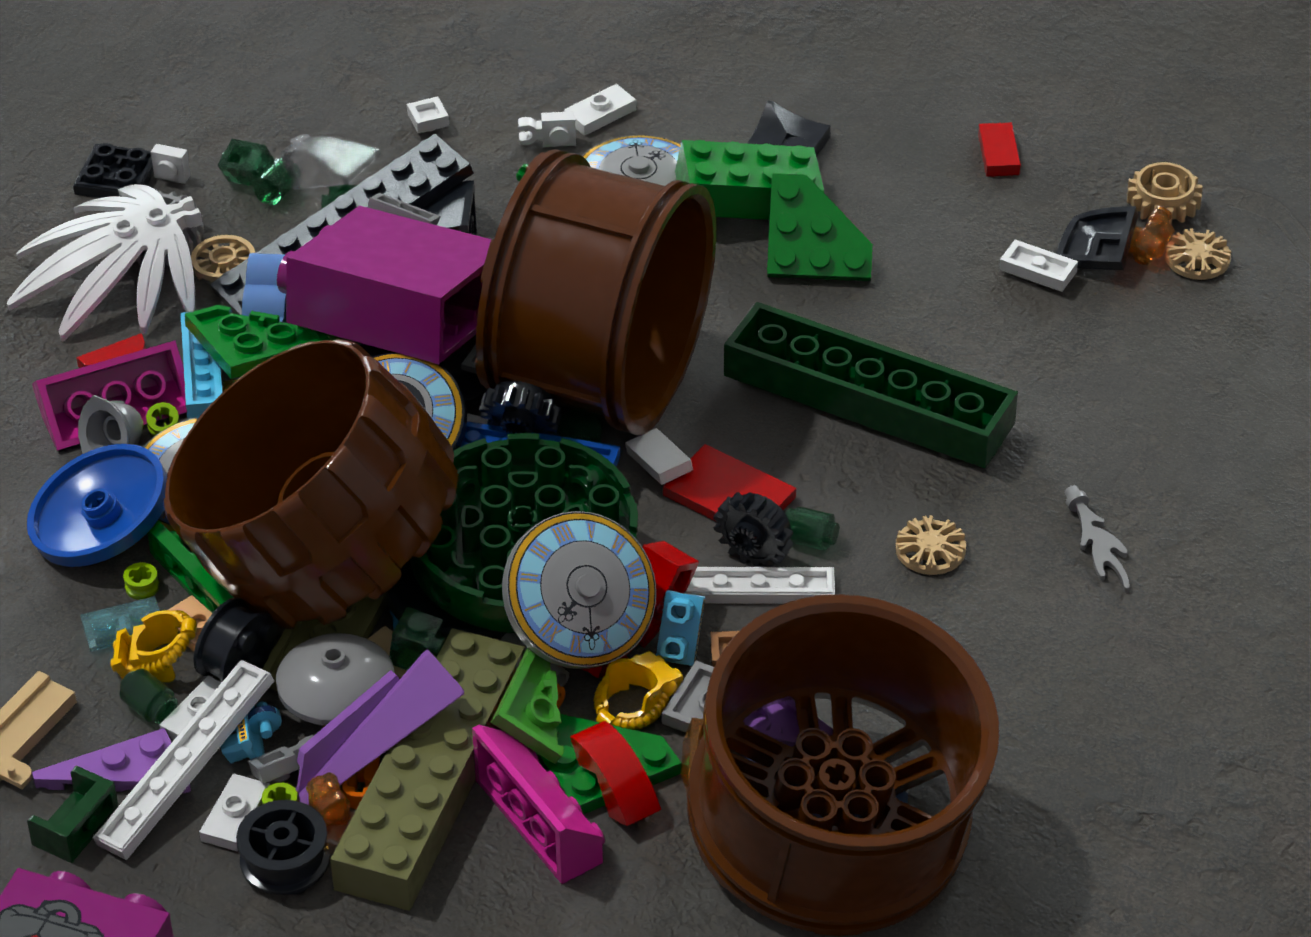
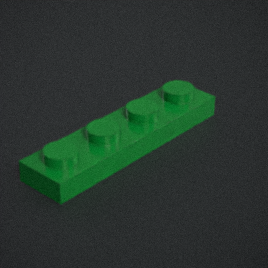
(185, 567)

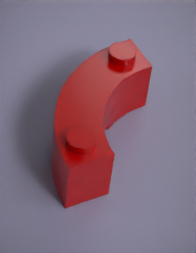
(672, 572)

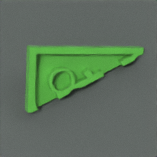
(530, 707)

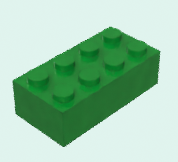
(742, 173)

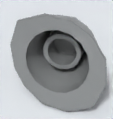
(108, 424)

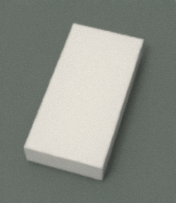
(659, 456)

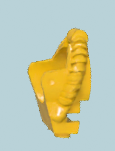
(158, 628)
(640, 670)

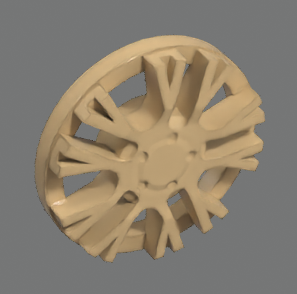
(1198, 254)
(220, 258)
(931, 545)

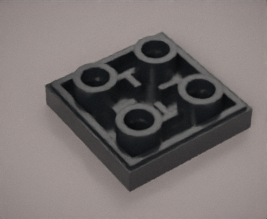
(111, 169)

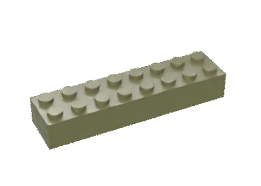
(423, 780)

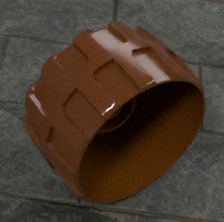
(311, 483)

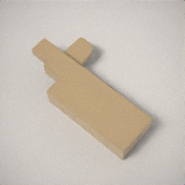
(26, 721)

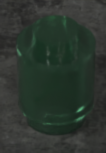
(272, 183)
(812, 527)
(147, 696)

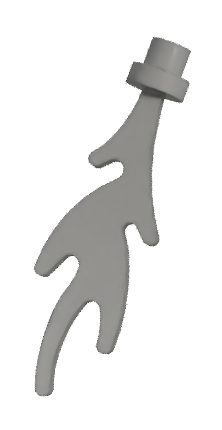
(1102, 541)

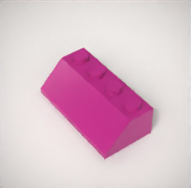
(135, 378)
(536, 804)

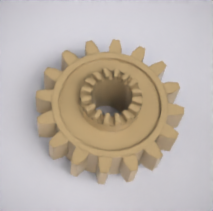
(1165, 186)

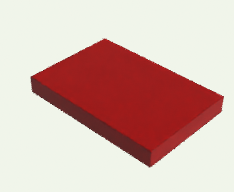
(720, 476)

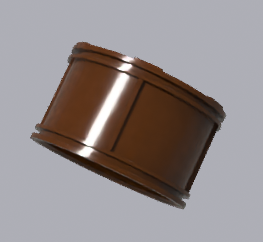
(596, 289)
(839, 869)

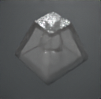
(325, 161)

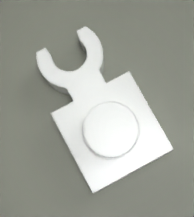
(554, 129)

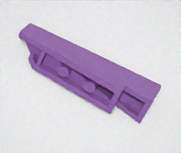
(377, 721)

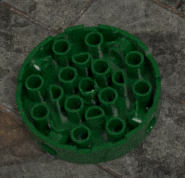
(498, 498)

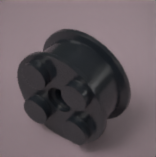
(232, 636)
(283, 847)

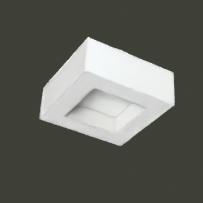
(428, 115)
(170, 163)

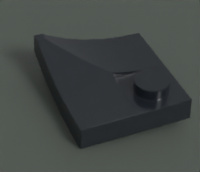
(785, 128)
(1100, 237)

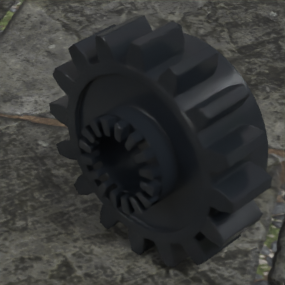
(520, 408)
(754, 529)

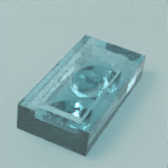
(102, 625)

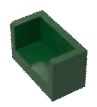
(77, 818)

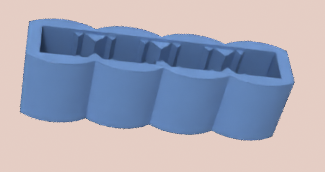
(261, 286)

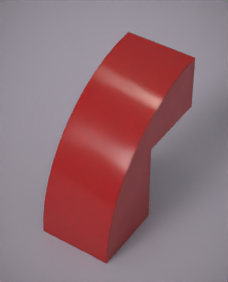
(619, 773)

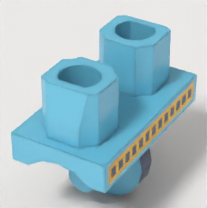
(680, 627)
(248, 740)

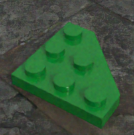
(813, 235)
(242, 340)
(575, 781)

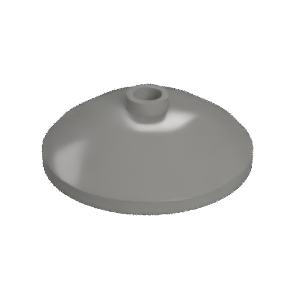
(329, 675)

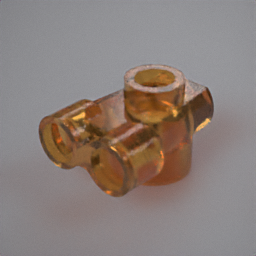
(1152, 239)
(328, 799)

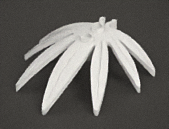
(135, 224)

